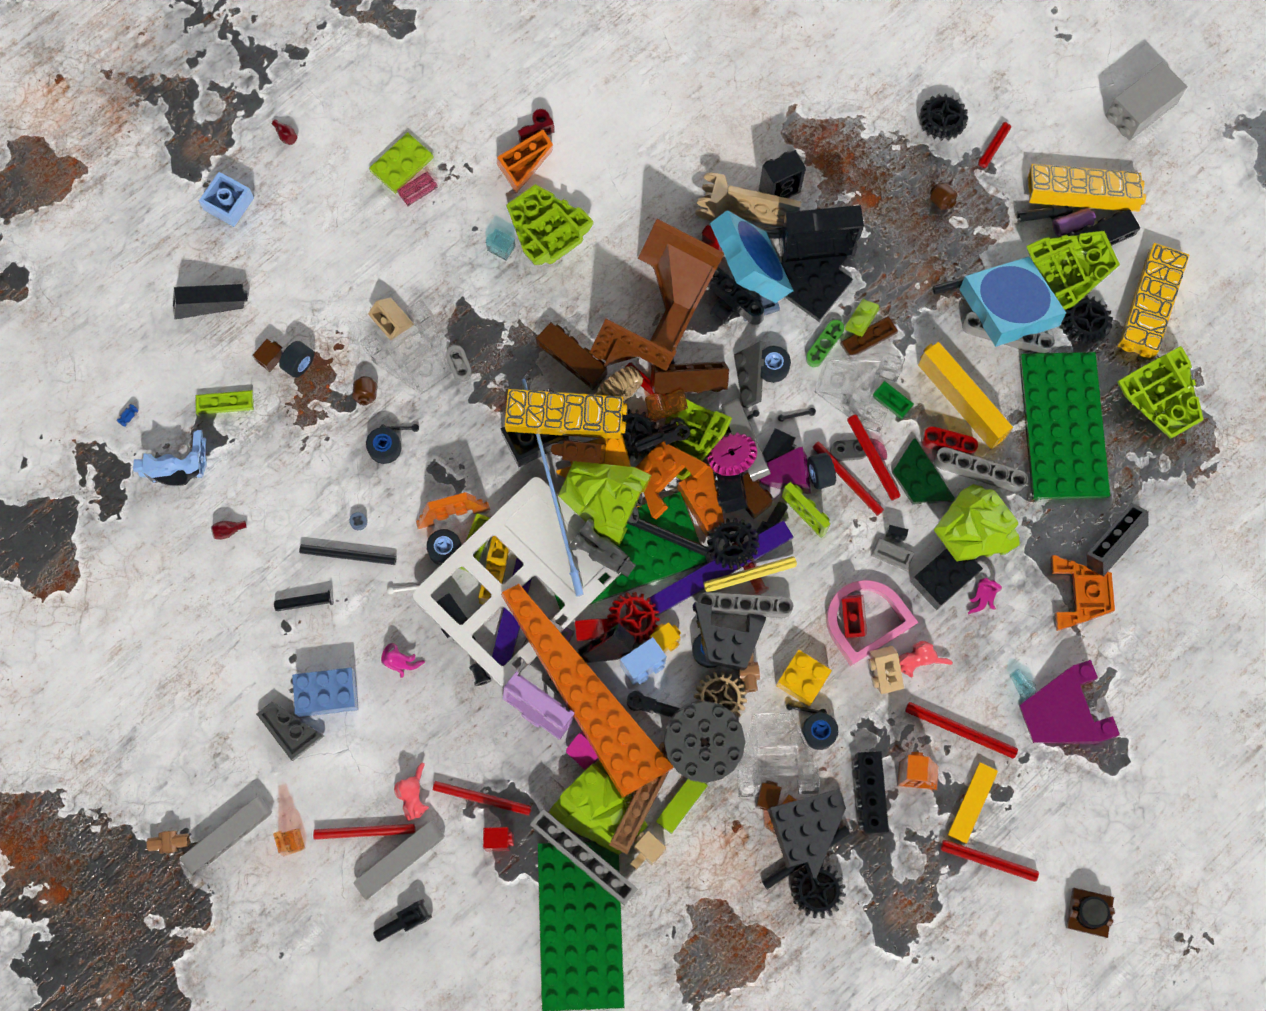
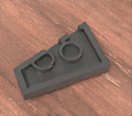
(748, 368)
(289, 732)

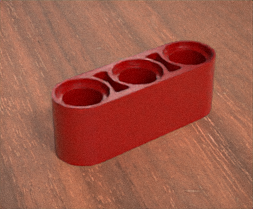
(941, 435)

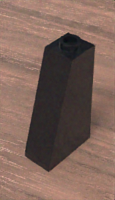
(209, 299)

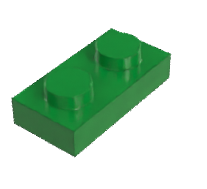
(893, 400)

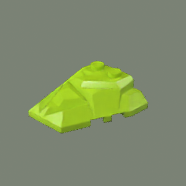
(547, 225)
(1073, 264)
(1165, 392)
(705, 432)
(604, 495)
(978, 525)
(593, 807)

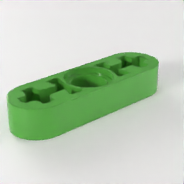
(825, 351)

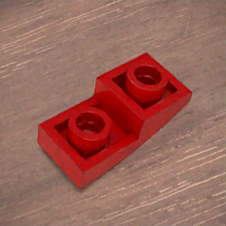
(591, 628)

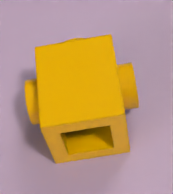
(667, 636)

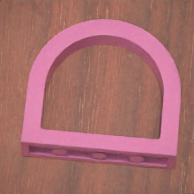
(893, 599)

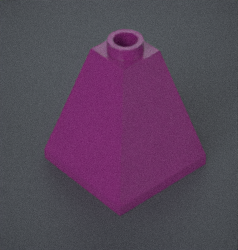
(789, 468)

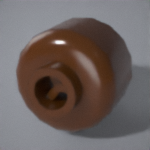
(943, 196)
(364, 390)

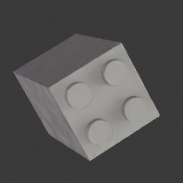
(1146, 101)

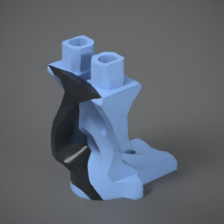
(172, 470)

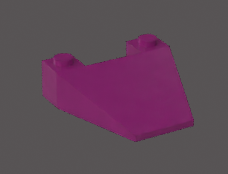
(1061, 712)

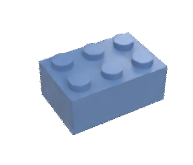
(325, 692)

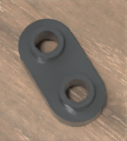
(850, 451)

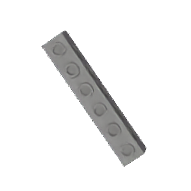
(583, 857)

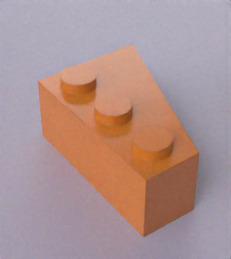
(524, 159)
(702, 501)
(918, 772)

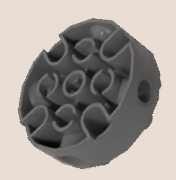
(724, 740)

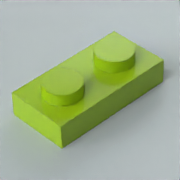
(862, 317)

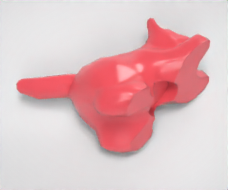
(922, 654)
(408, 791)

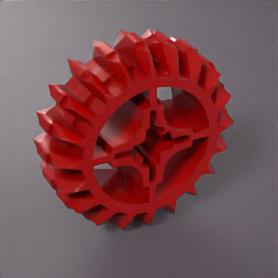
(649, 613)

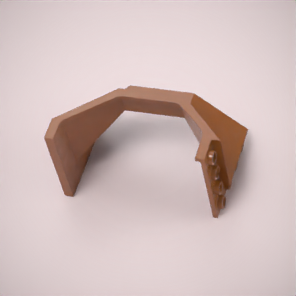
(682, 273)

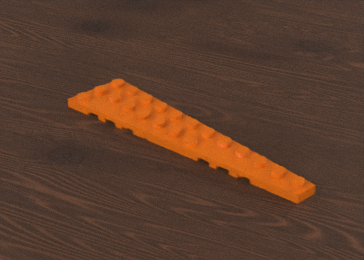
(614, 735)

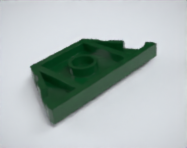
(920, 478)

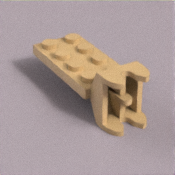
(742, 202)

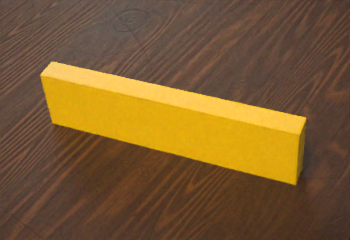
(972, 803)

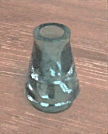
(1023, 684)

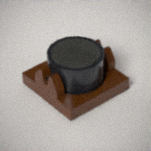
(1092, 912)

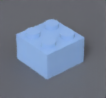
(226, 199)
(643, 662)

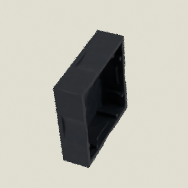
(821, 233)

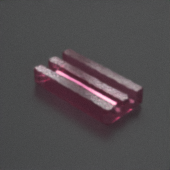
(414, 183)

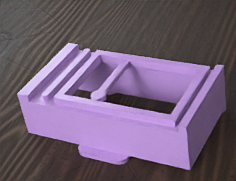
(537, 706)

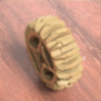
(621, 384)
(726, 683)

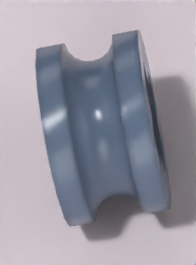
(357, 515)

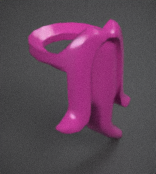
(986, 592)
(398, 661)

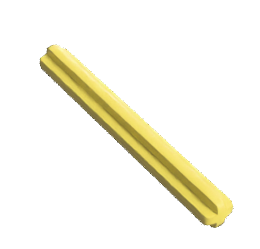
(750, 574)

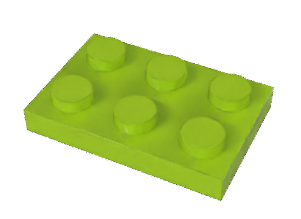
(401, 162)
(806, 509)

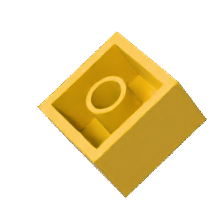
(803, 678)

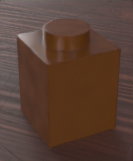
(268, 354)
(768, 795)

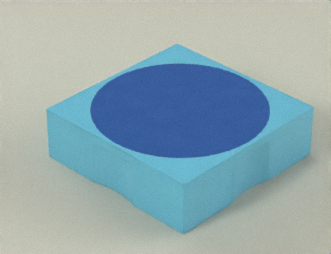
(751, 256)
(1012, 301)

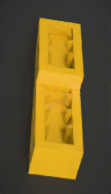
(496, 565)

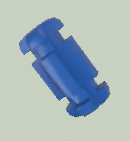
(127, 415)

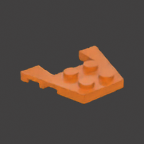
(664, 465)
(455, 504)
(1091, 593)

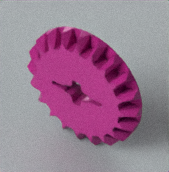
(725, 464)

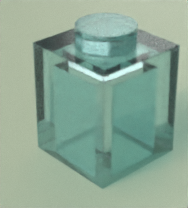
(500, 244)

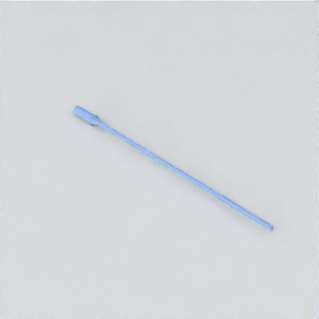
(573, 571)

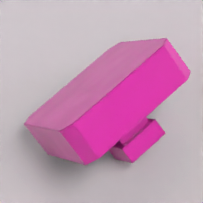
(582, 751)

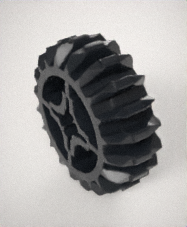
(951, 110)
(1094, 314)
(636, 418)
(741, 530)
(822, 899)

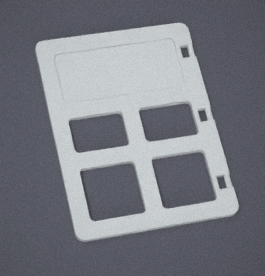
(533, 534)

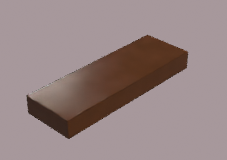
(874, 335)

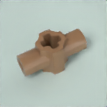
(750, 676)
(168, 842)

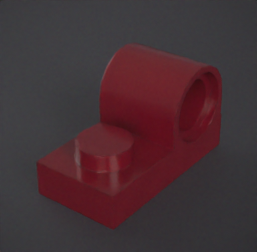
(547, 125)

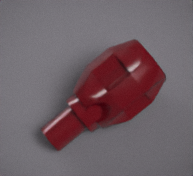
(285, 132)
(226, 529)

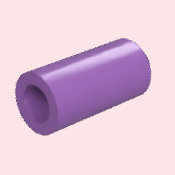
(1073, 222)

